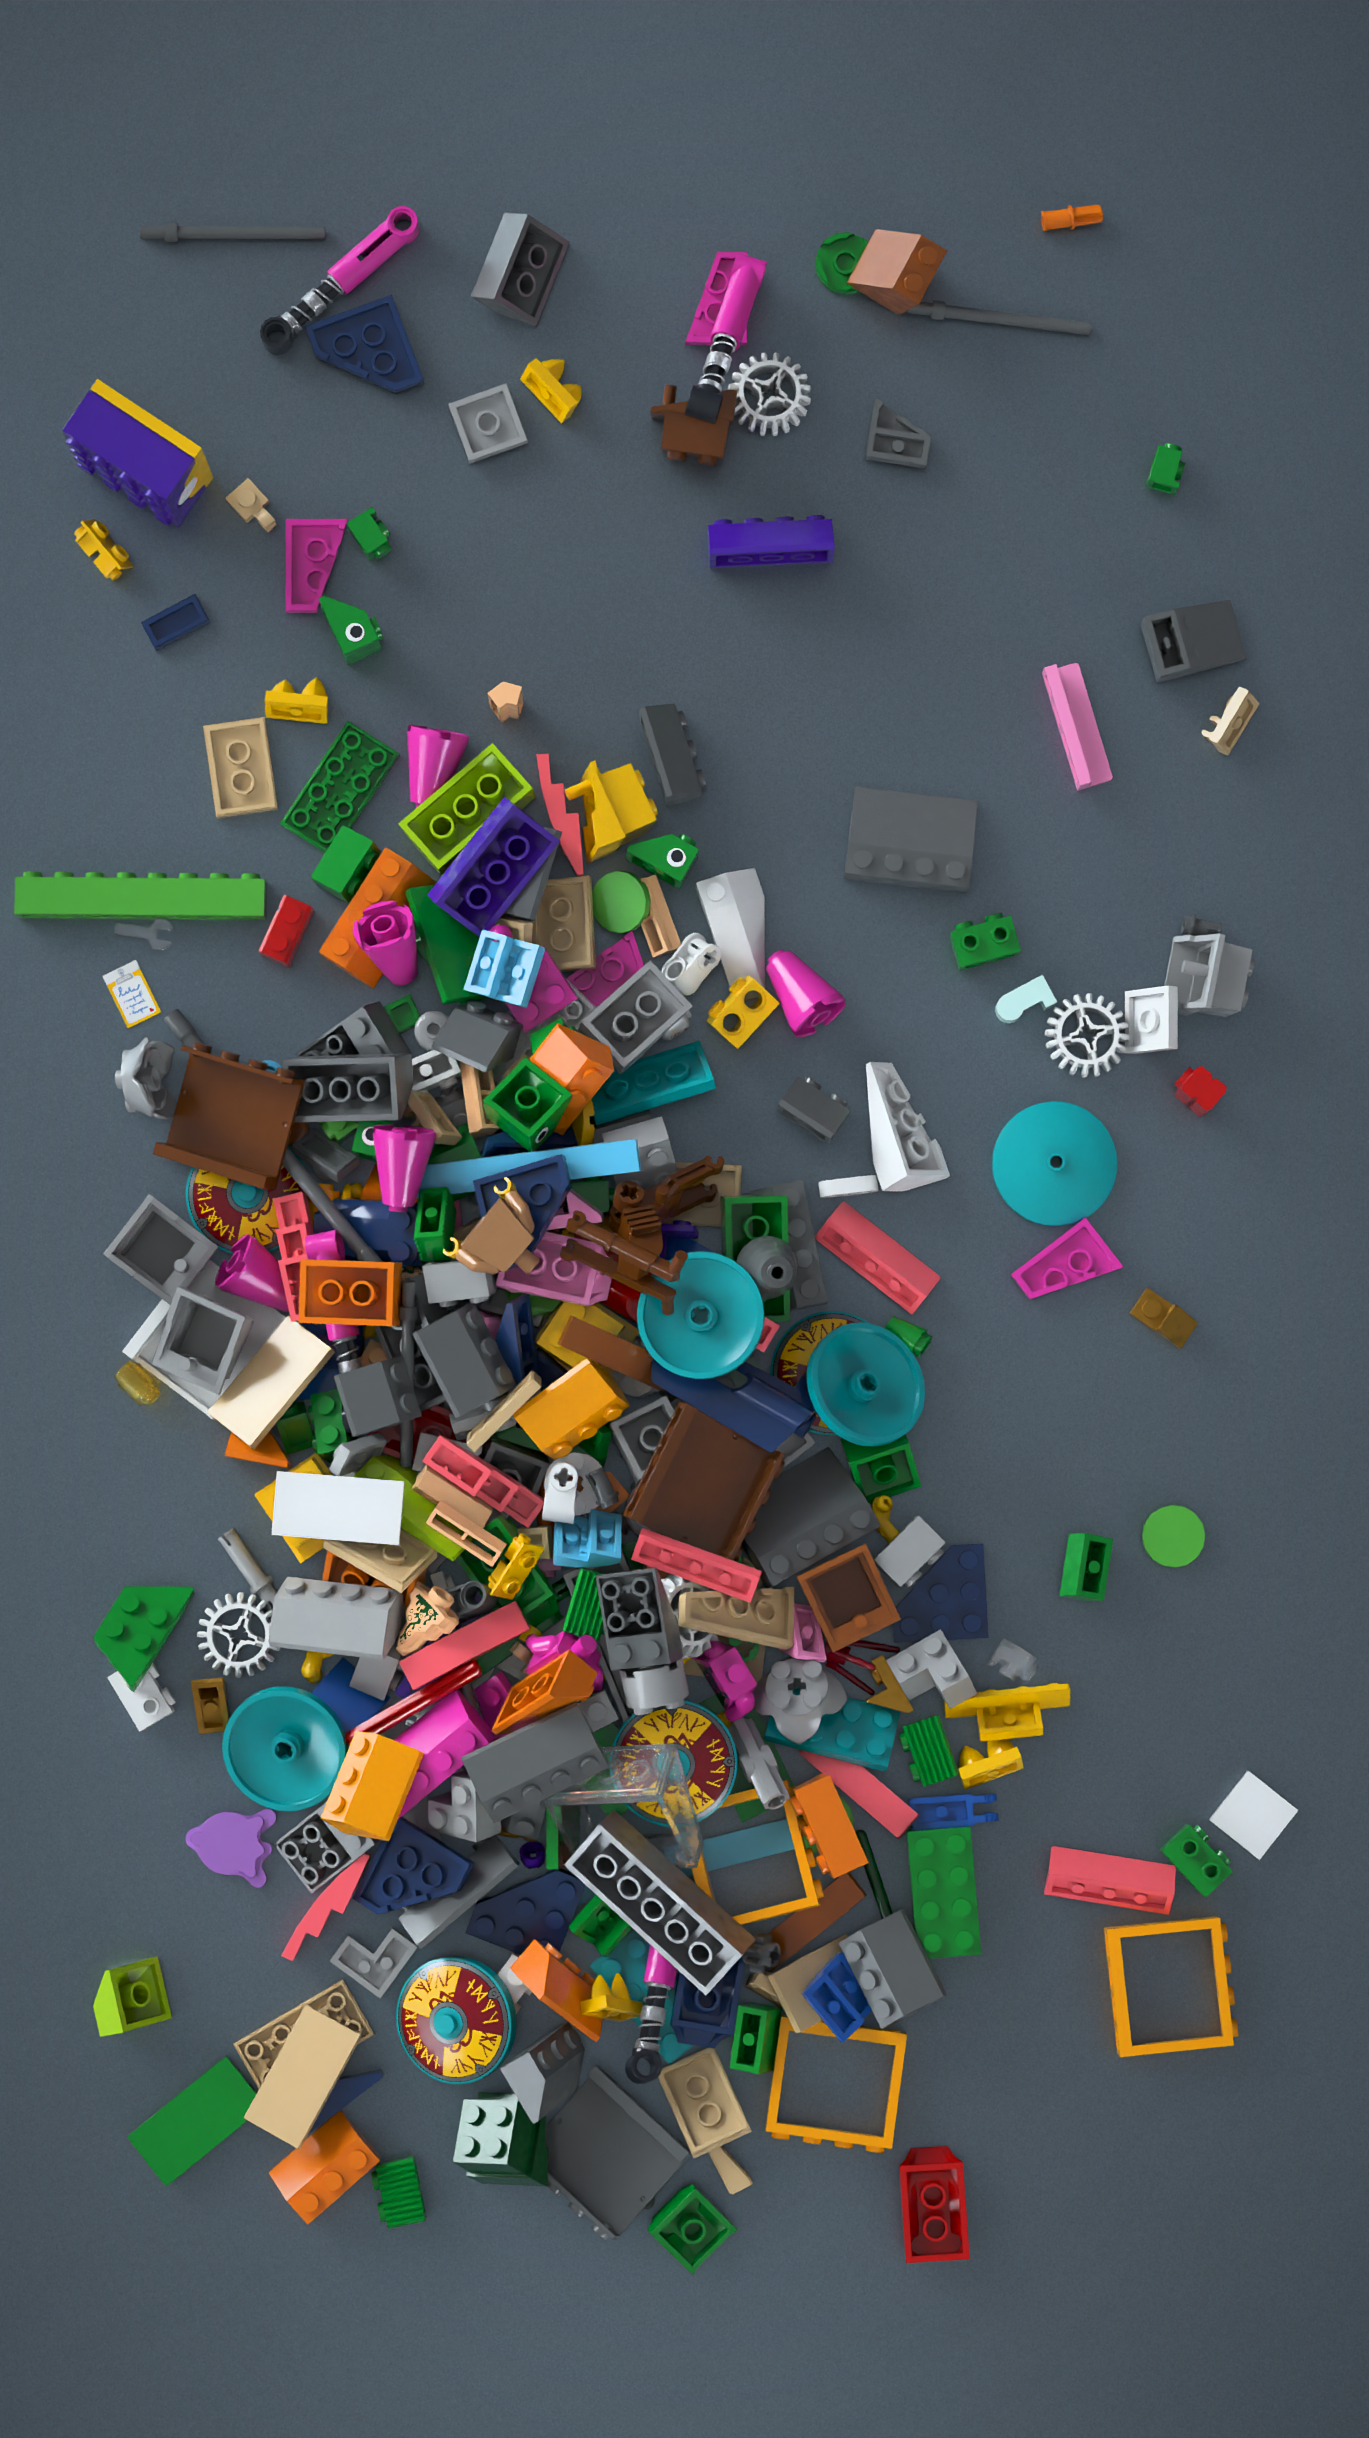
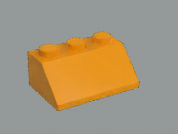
(571, 1409)
(372, 1786)

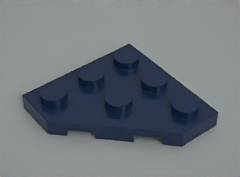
(368, 344)
(541, 1186)
(947, 1599)
(411, 1870)
(529, 1911)

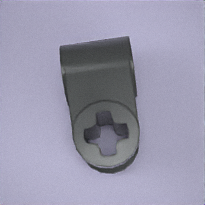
(464, 1600)

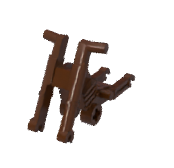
(639, 1232)

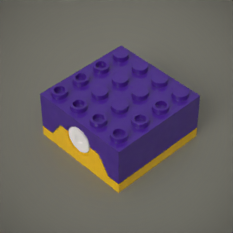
(137, 454)

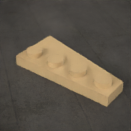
(763, 1621)

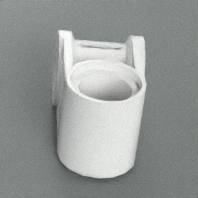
(689, 966)
(561, 1499)

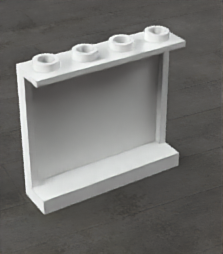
(146, 1340)

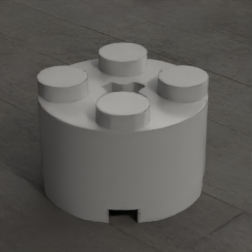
(655, 1686)

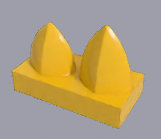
(543, 381)
(305, 707)
(1001, 1760)
(613, 2003)

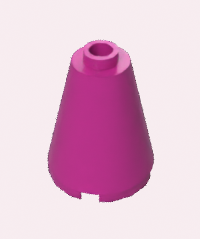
(432, 759)
(389, 940)
(803, 993)
(401, 1162)
(253, 1274)

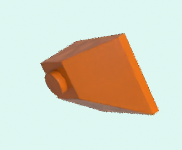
(267, 1451)

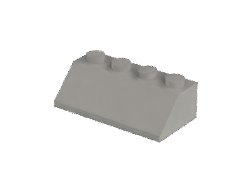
(336, 1618)

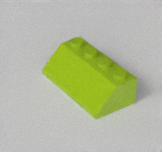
(462, 805)

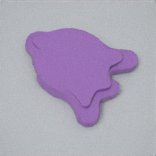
(233, 1844)

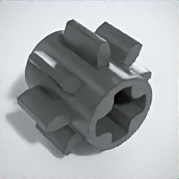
(762, 1954)

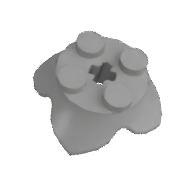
(141, 1079)
(801, 1714)

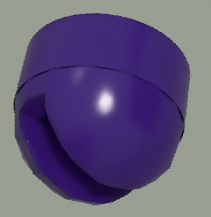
(531, 1848)

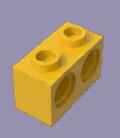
(748, 1017)

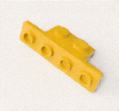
(1011, 1711)

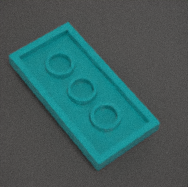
(654, 1082)
(855, 1734)
(630, 1961)

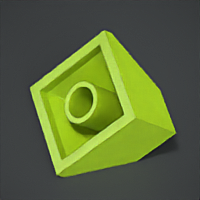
(131, 1997)

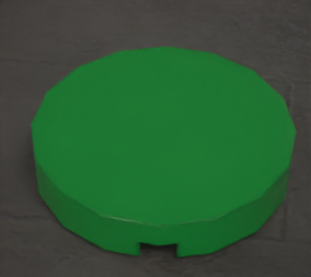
(837, 261)

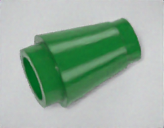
(912, 1335)

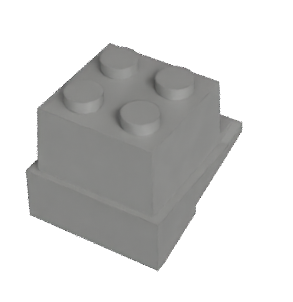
(1209, 974)
(160, 1249)
(201, 1340)

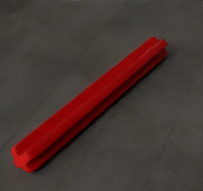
(419, 1700)

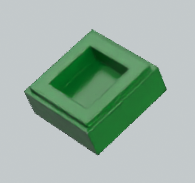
(403, 1013)

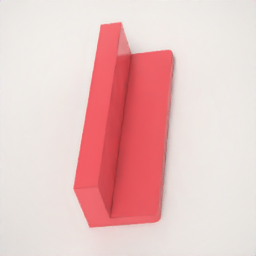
(877, 1257)
(696, 1565)
(1110, 1880)

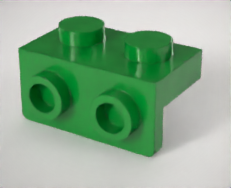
(600, 1926)

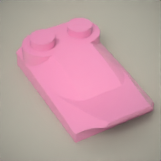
(556, 1277)

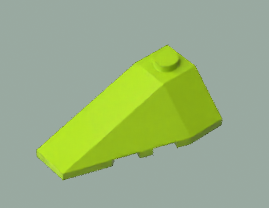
(415, 1507)

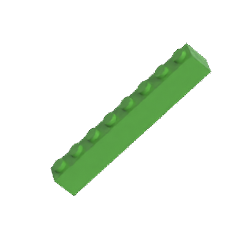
(141, 897)

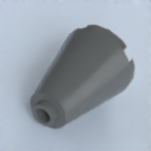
(759, 1259)

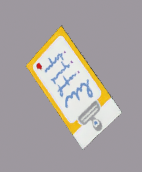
(131, 994)

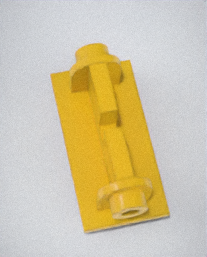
(95, 537)
(508, 1578)

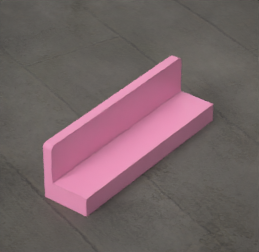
(1077, 725)

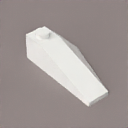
(737, 923)
(900, 1145)

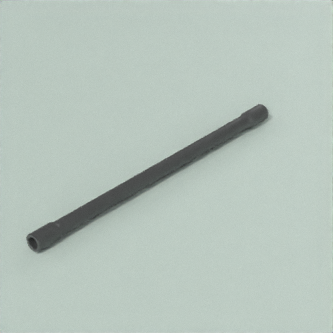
(187, 1035)

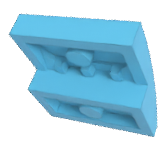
(504, 968)
(588, 1541)

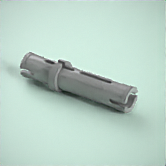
(246, 1563)

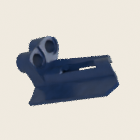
(759, 1410)

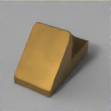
(1164, 1318)
(892, 1695)
(210, 1704)

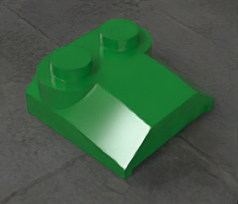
(690, 2227)

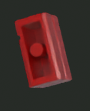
(286, 931)
(1199, 1090)

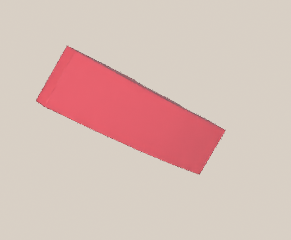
(567, 823)
(294, 1225)
(484, 1480)
(464, 1645)
(866, 1792)
(334, 1897)

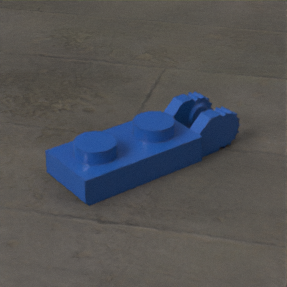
(950, 1811)

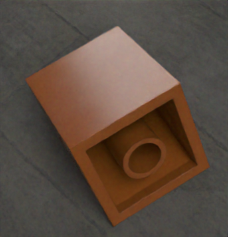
(896, 269)

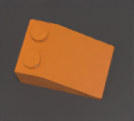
(350, 1292)

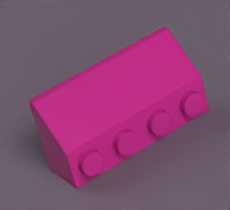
(444, 1736)

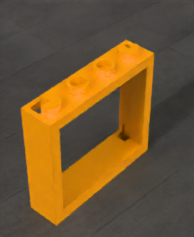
(804, 1856)
(1118, 1989)
(841, 2138)

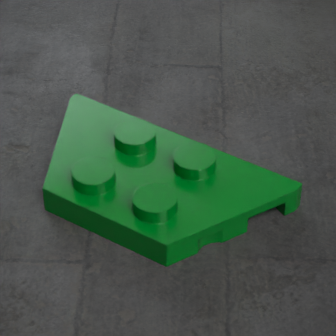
(139, 1628)

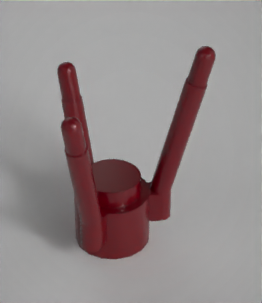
(841, 1655)

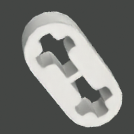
(848, 1186)

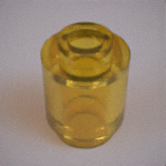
(138, 1383)

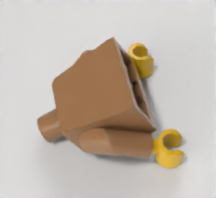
(499, 1237)

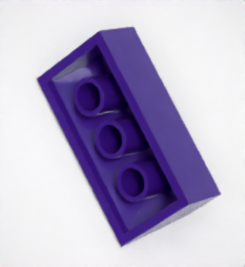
(770, 542)
(493, 867)

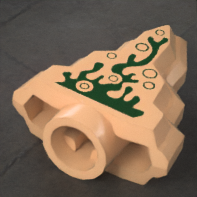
(426, 1618)

